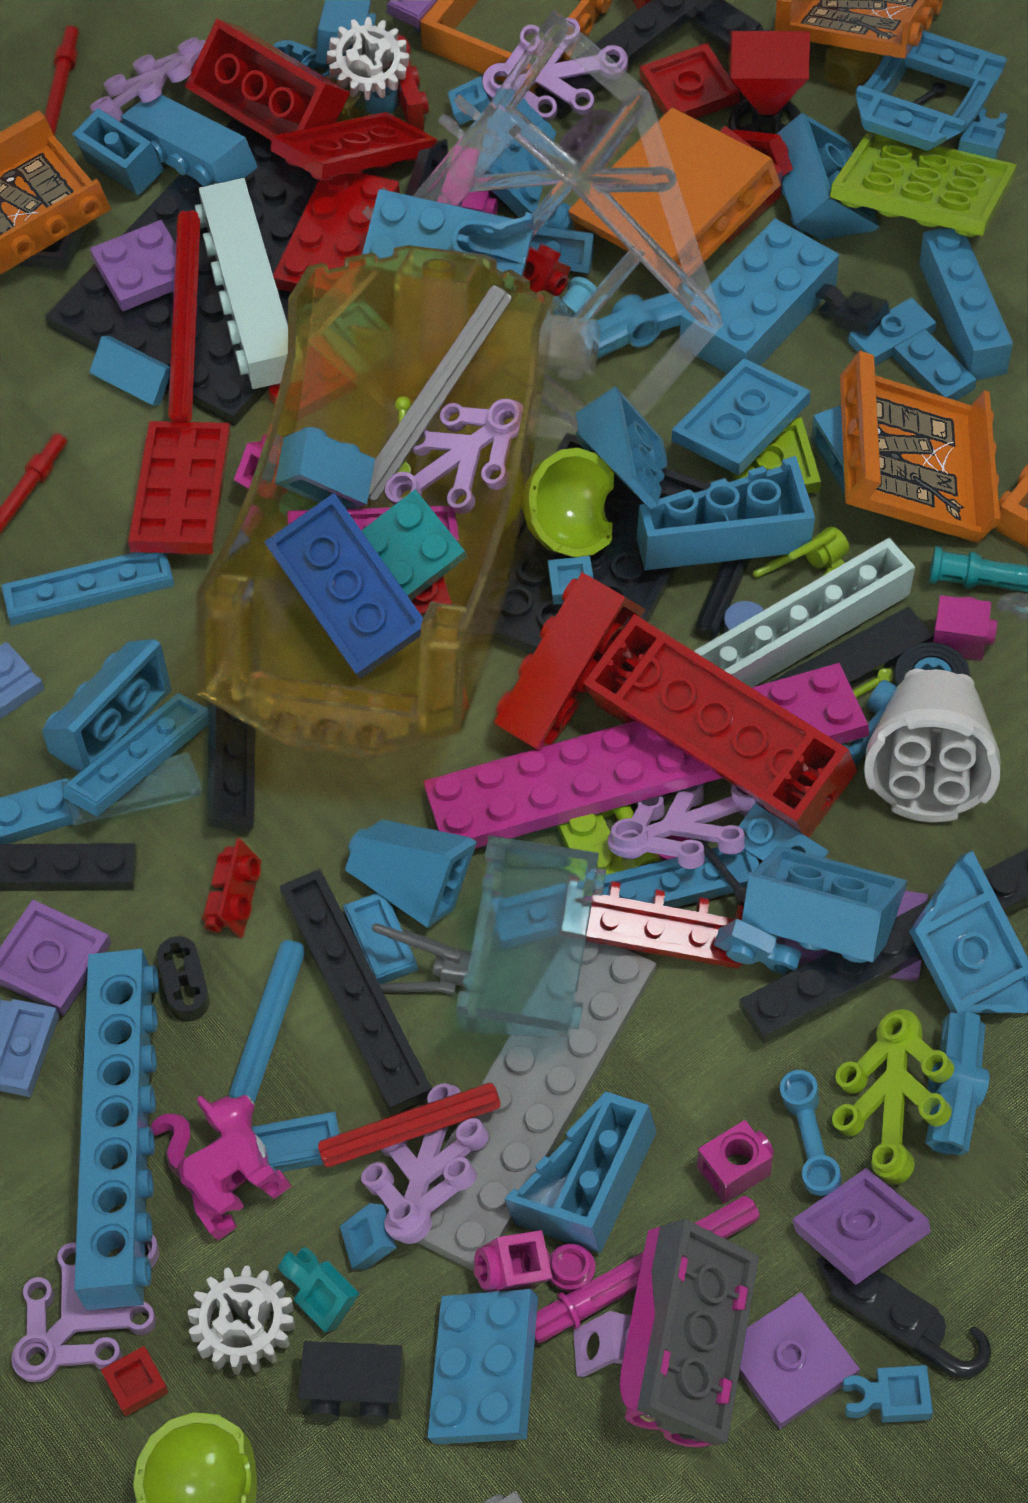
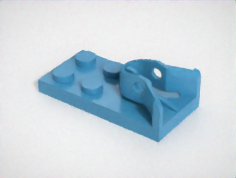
(431, 224)

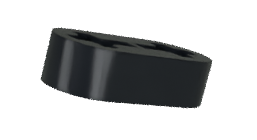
(191, 976)

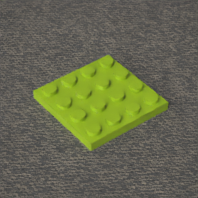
(928, 186)

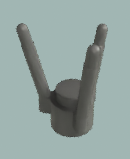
(449, 964)

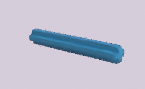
(268, 1020)

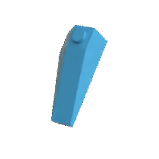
(625, 443)

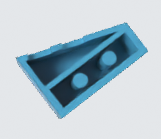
(588, 1176)

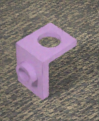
(612, 1333)

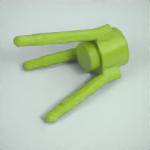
(822, 551)

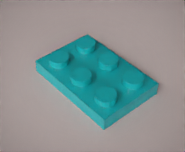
(414, 544)

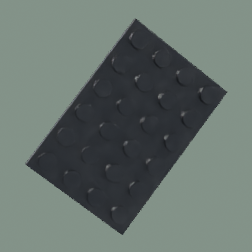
(617, 565)

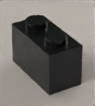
(351, 1381)

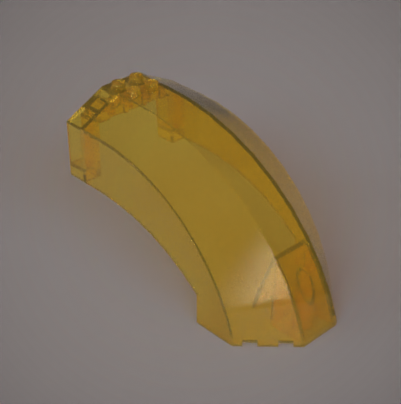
(353, 349)

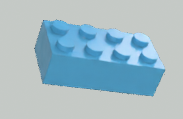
(766, 295)

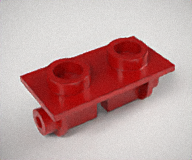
(237, 873)

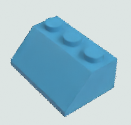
(816, 161)
(109, 704)
(823, 903)

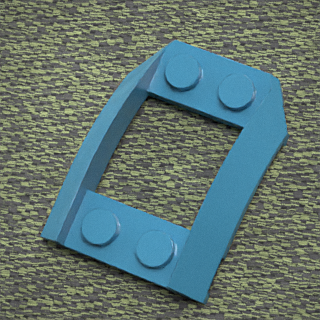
(918, 124)

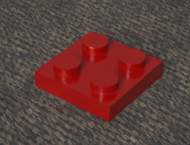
(690, 82)

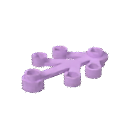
(550, 76)
(150, 78)
(463, 452)
(635, 836)
(410, 1215)
(73, 1319)

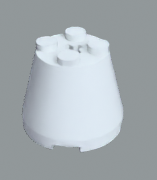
(933, 748)

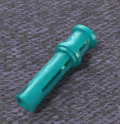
(974, 571)

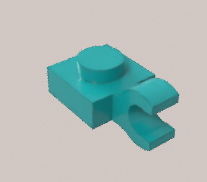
(323, 1290)

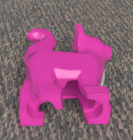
(222, 1165)

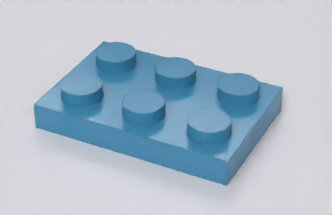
(519, 159)
(741, 416)
(483, 1367)

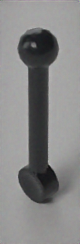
(938, 90)
(740, 891)

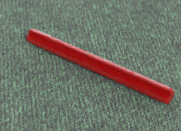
(184, 317)

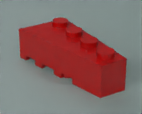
(565, 657)

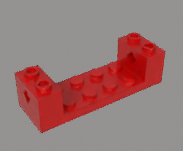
(721, 724)

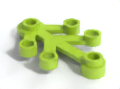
(892, 1089)

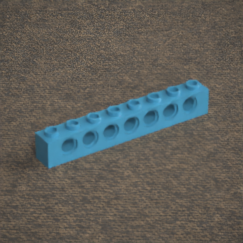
(119, 1279)

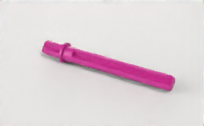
(624, 1278)

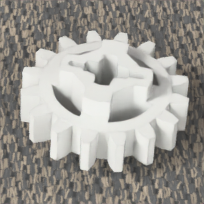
(377, 47)
(229, 1333)

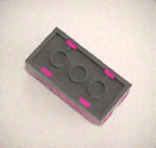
(687, 1334)

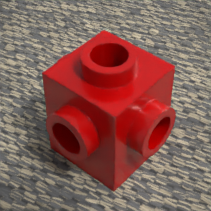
(546, 270)

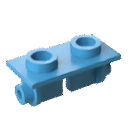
(766, 832)

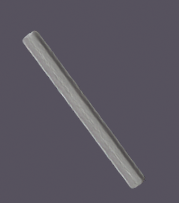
(437, 388)

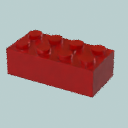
(262, 83)

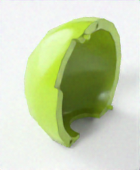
(567, 502)
(196, 1462)

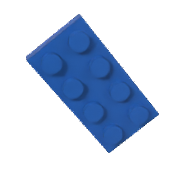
(346, 585)

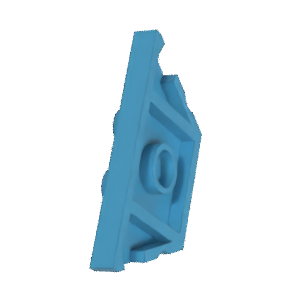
(972, 944)

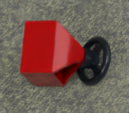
(768, 72)

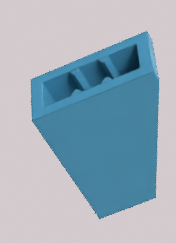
(412, 867)

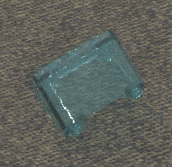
(529, 940)

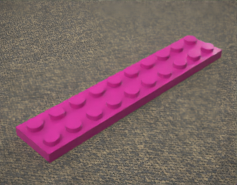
(613, 767)

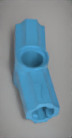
(638, 321)
(965, 1090)

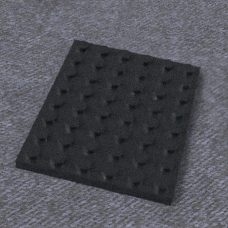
(90, 310)

